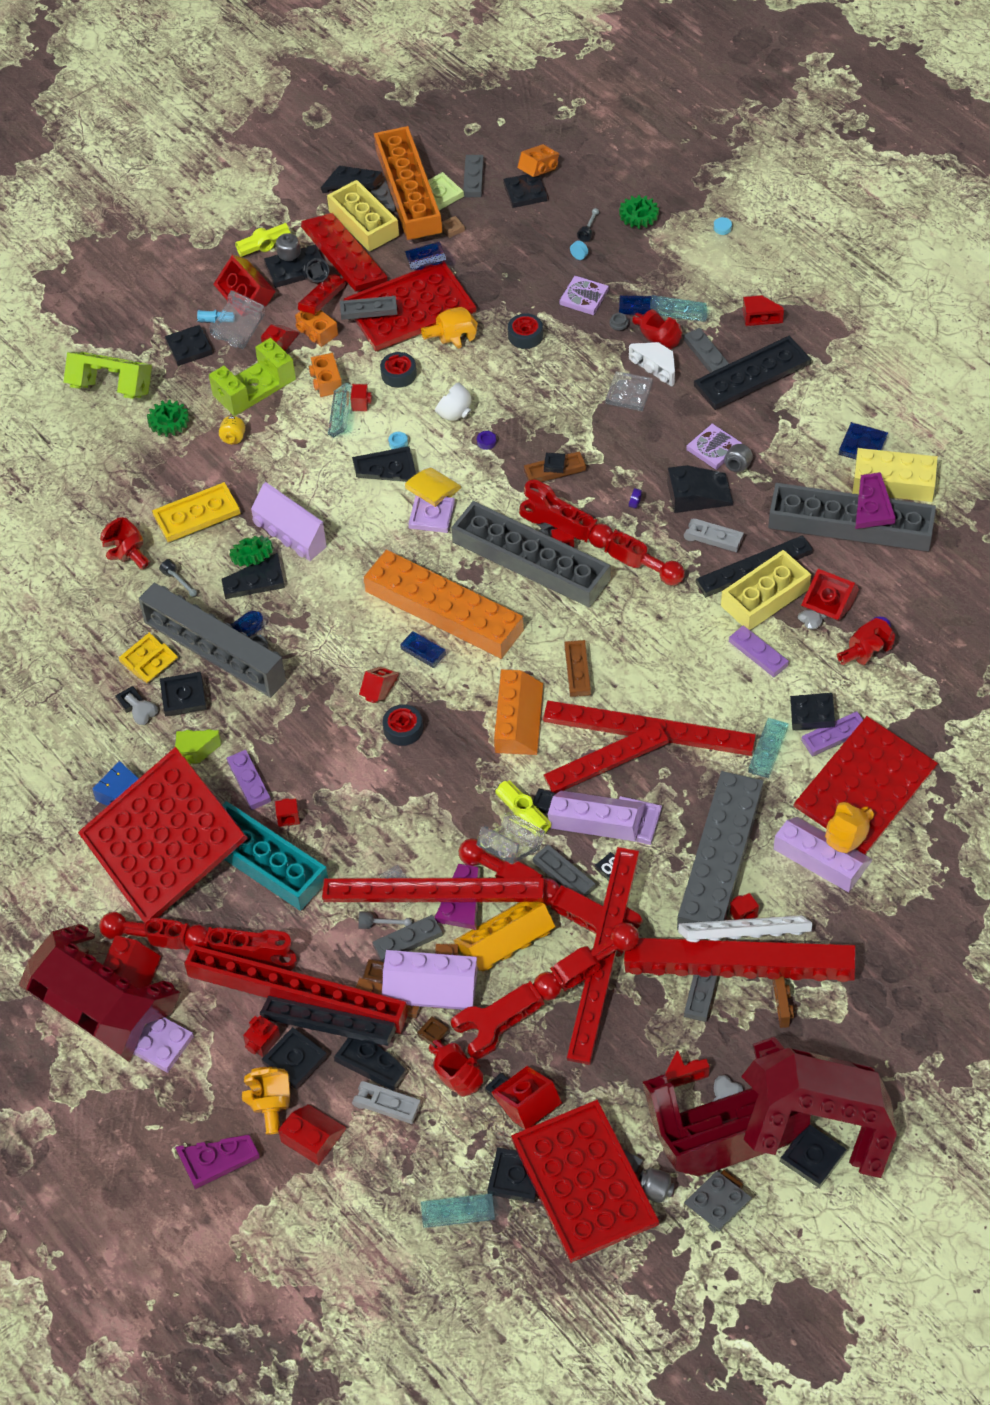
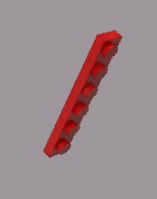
(606, 758)

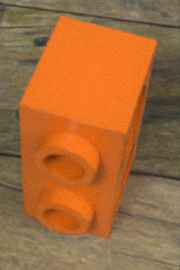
(538, 160)
(317, 327)
(326, 374)

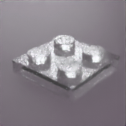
(629, 391)

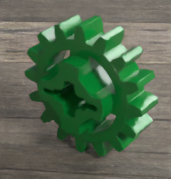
(638, 211)
(168, 418)
(251, 551)

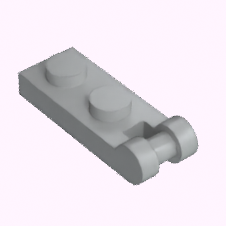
(714, 535)
(387, 1102)

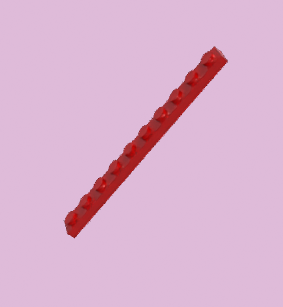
(628, 724)
(434, 890)
(596, 986)

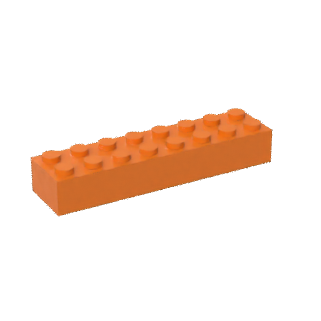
(408, 183)
(444, 604)

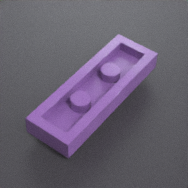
(758, 651)
(827, 738)
(248, 779)

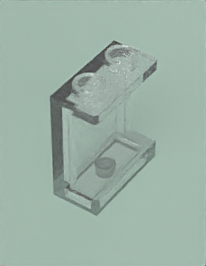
(237, 320)
(511, 840)

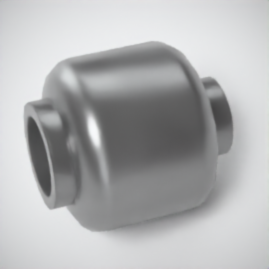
(288, 247)
(738, 458)
(656, 1184)

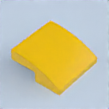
(432, 486)
(148, 658)

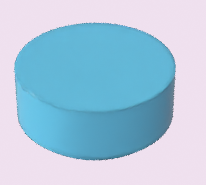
(722, 226)
(579, 250)
(398, 440)

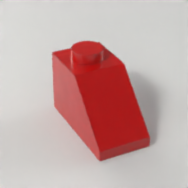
(761, 311)
(280, 334)
(377, 684)

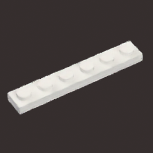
(745, 927)

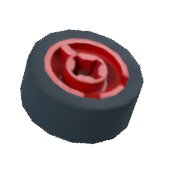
(525, 331)
(398, 369)
(402, 734)

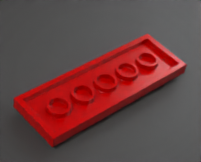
(344, 252)

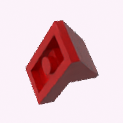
(683, 1074)

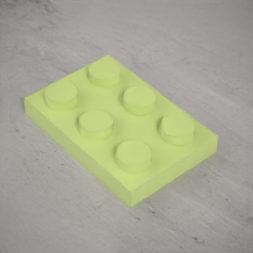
(444, 190)

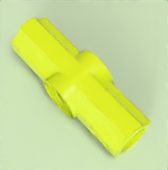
(261, 240)
(516, 799)

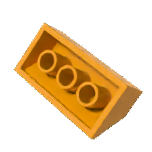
(506, 933)

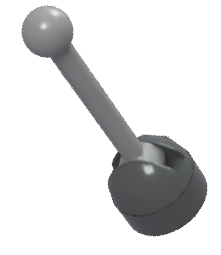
(367, 920)

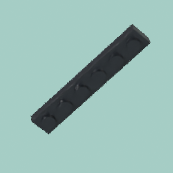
(726, 576)
(328, 1020)

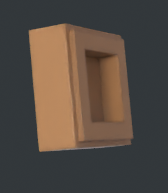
(452, 226)

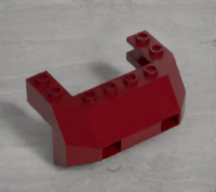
(92, 994)
(822, 1089)
(712, 1133)

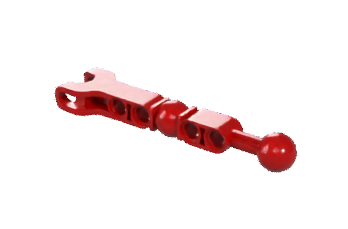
(551, 510)
(561, 899)
(256, 946)
(547, 986)

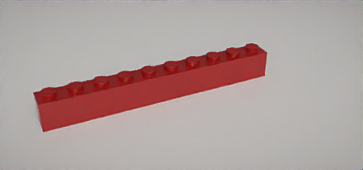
(742, 959)
(289, 985)

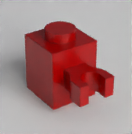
(261, 1036)

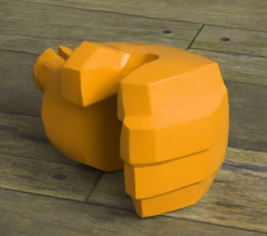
(451, 326)
(848, 827)
(268, 1094)

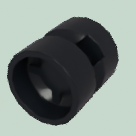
(315, 270)

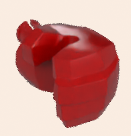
(657, 330)
(128, 542)
(869, 637)
(455, 1069)

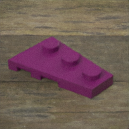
(873, 502)
(460, 913)
(216, 1159)

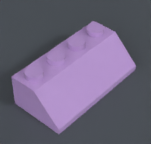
(288, 522)
(595, 815)
(809, 848)
(430, 979)

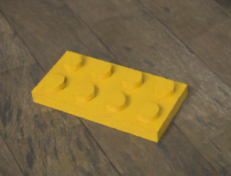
(196, 512)

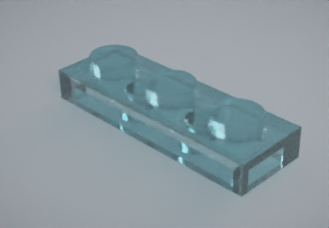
(679, 308)
(339, 410)
(768, 748)
(457, 1210)

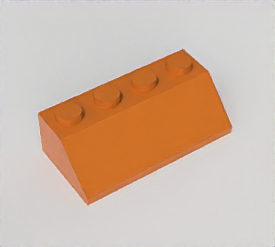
(518, 713)

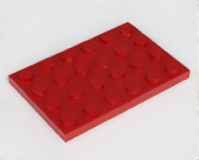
(419, 301)
(871, 772)
(584, 1181)

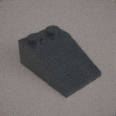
(697, 488)

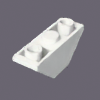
(654, 359)

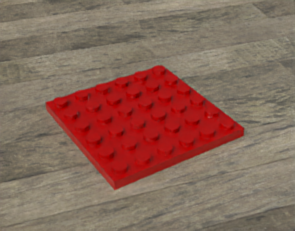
(162, 835)

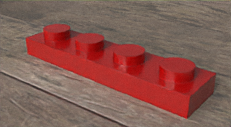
(322, 294)

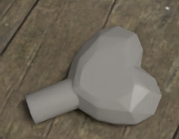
(811, 618)
(141, 709)
(724, 1087)

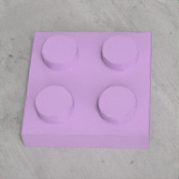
(162, 1043)

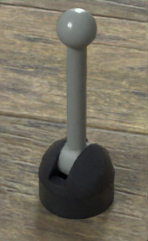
(584, 230)
(169, 569)

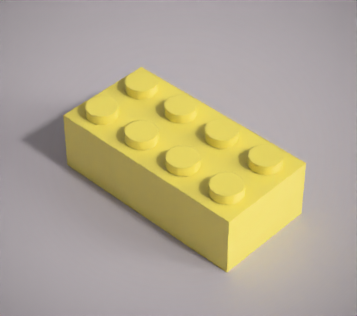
(363, 215)
(903, 473)
(765, 590)

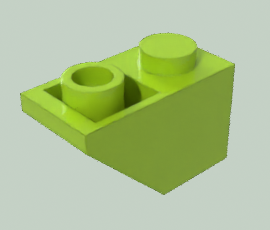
(197, 744)

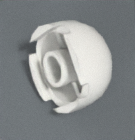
(455, 404)

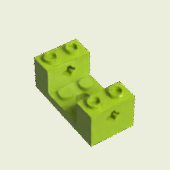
(83, 366)
(271, 374)

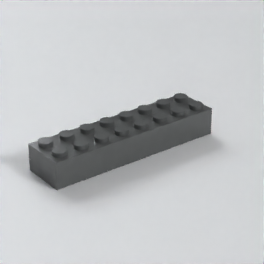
(835, 512)
(531, 554)
(213, 639)
(721, 849)

